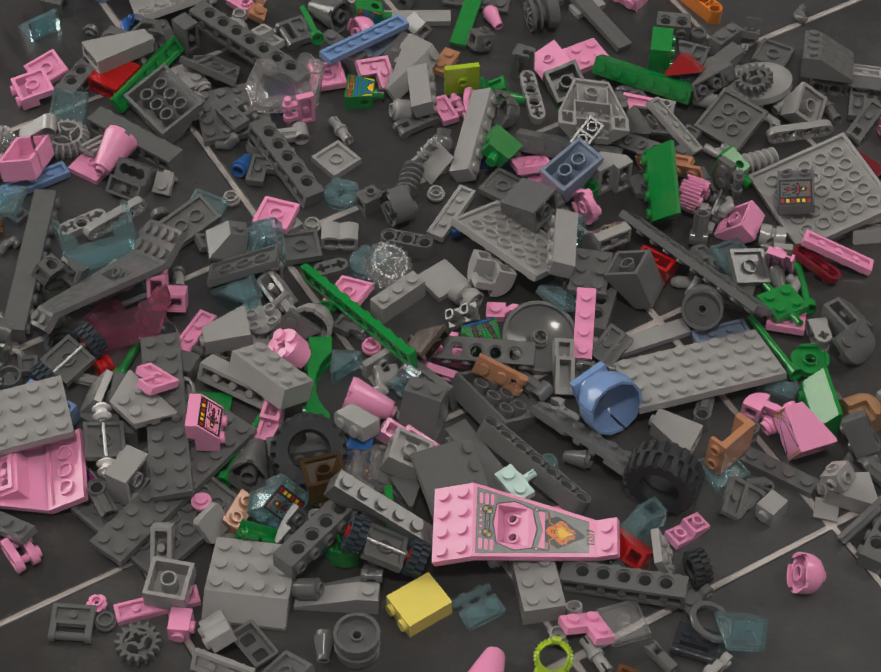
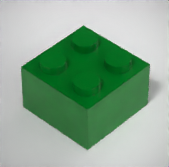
(661, 49)

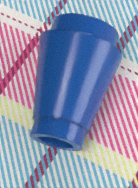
(240, 167)

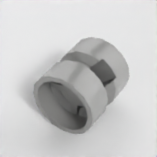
(769, 235)
(463, 292)

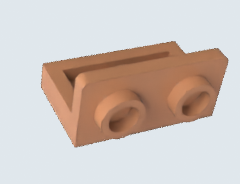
(237, 512)

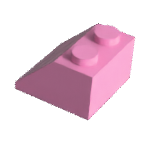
(741, 223)

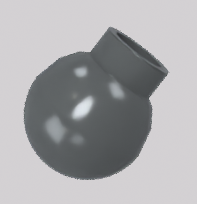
(444, 138)

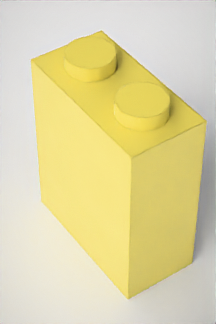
(418, 604)

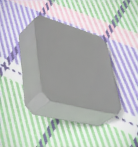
(210, 522)

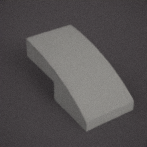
(267, 33)

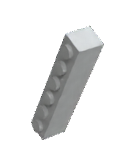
(472, 135)

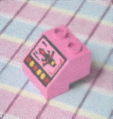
(205, 423)

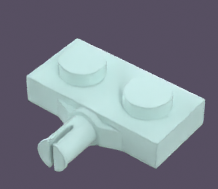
(515, 482)

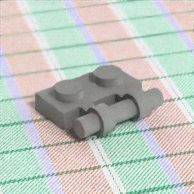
(662, 552)

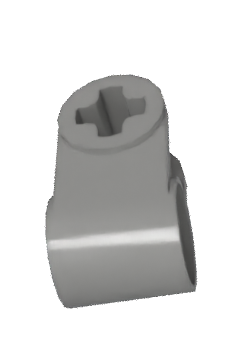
(819, 332)

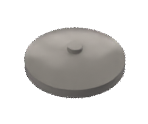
(779, 89)

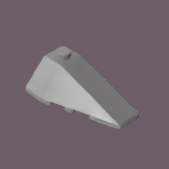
(412, 53)
(345, 596)

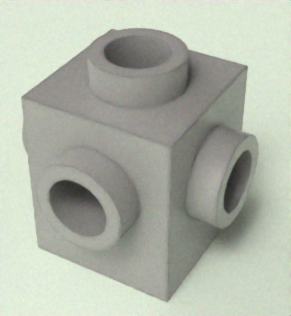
(838, 476)

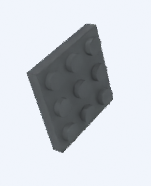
(731, 119)

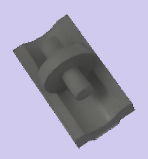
(462, 315)

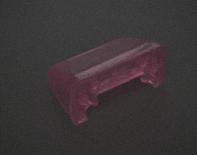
(127, 326)

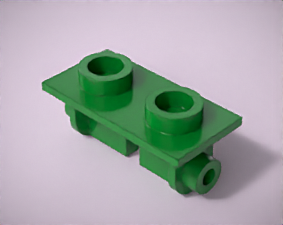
(256, 532)

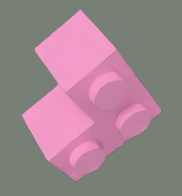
(178, 293)

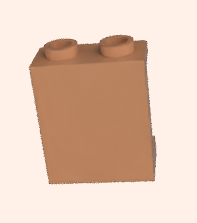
(724, 453)

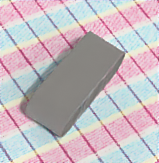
(42, 125)

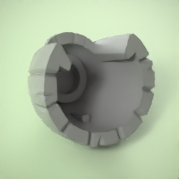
(318, 315)

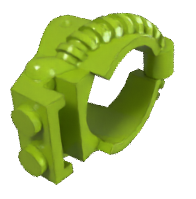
(558, 641)

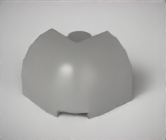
(490, 273)

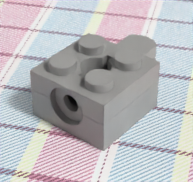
(400, 446)

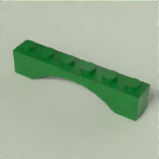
(319, 361)

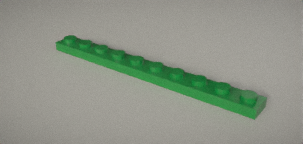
(359, 316)

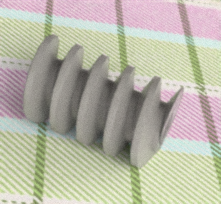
(761, 159)

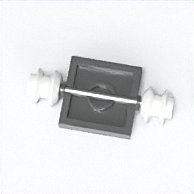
(103, 438)

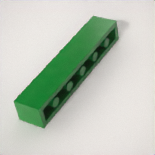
(643, 78)

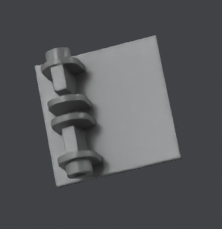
(433, 159)

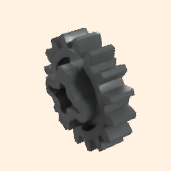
(754, 79)
(138, 643)

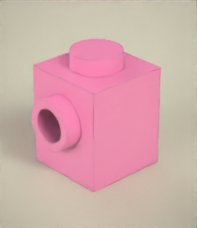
(181, 624)

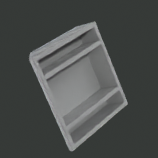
(247, 584)

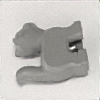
(382, 378)

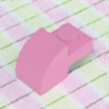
(758, 406)
(270, 420)

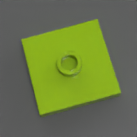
(460, 77)

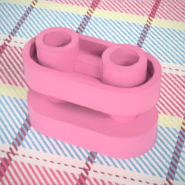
(31, 553)

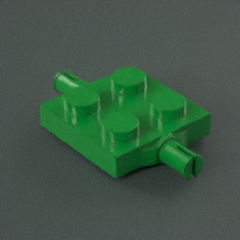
(785, 303)

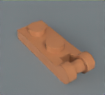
(499, 374)

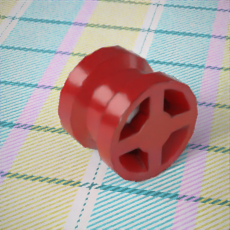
(103, 364)

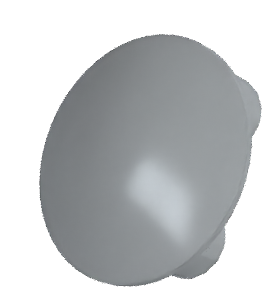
(263, 318)

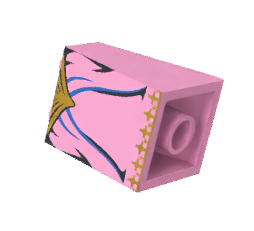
(801, 431)

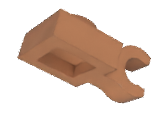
(257, 11)

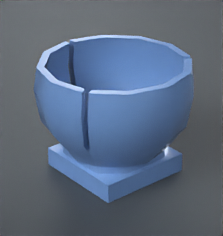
(606, 395)

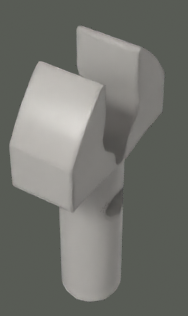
(560, 402)

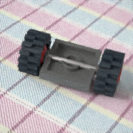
(69, 357)
(385, 547)

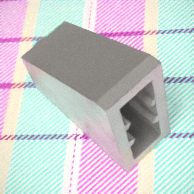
(226, 332)
(675, 429)
(856, 498)

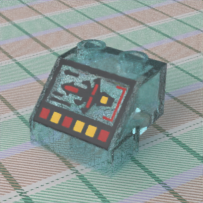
(273, 500)

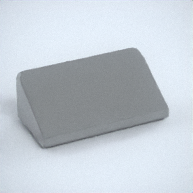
(866, 234)

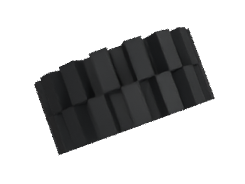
(698, 567)

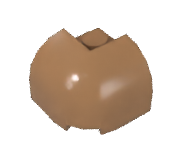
(863, 401)

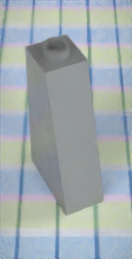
(118, 49)

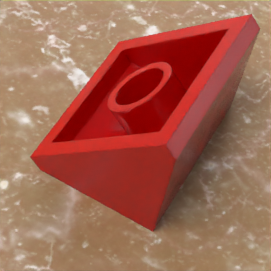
(685, 65)

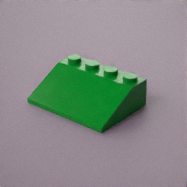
(661, 183)

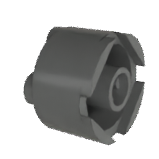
(398, 205)

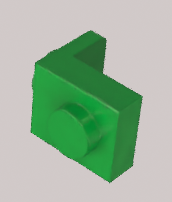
(496, 84)

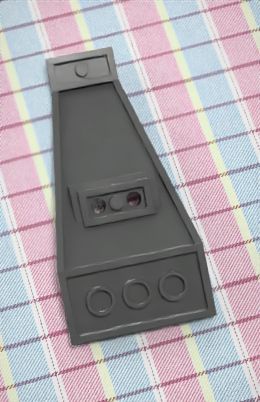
(151, 255)

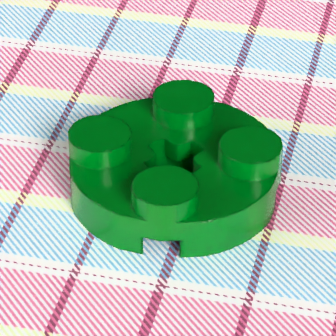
(810, 351)

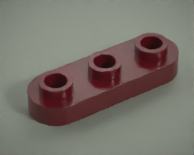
(816, 264)

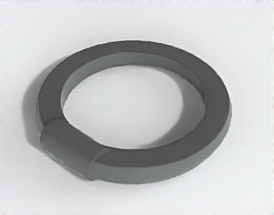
(693, 619)

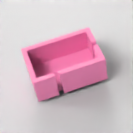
(24, 161)

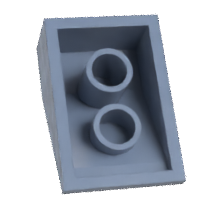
(571, 168)

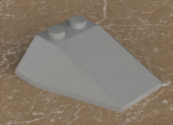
(594, 99)

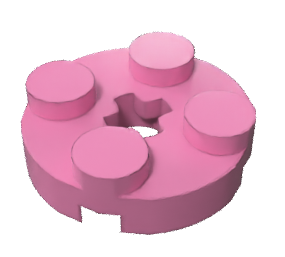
(585, 204)

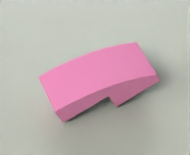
(689, 530)

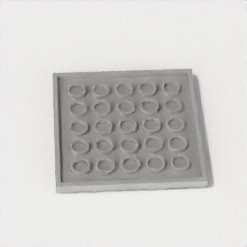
(844, 189)

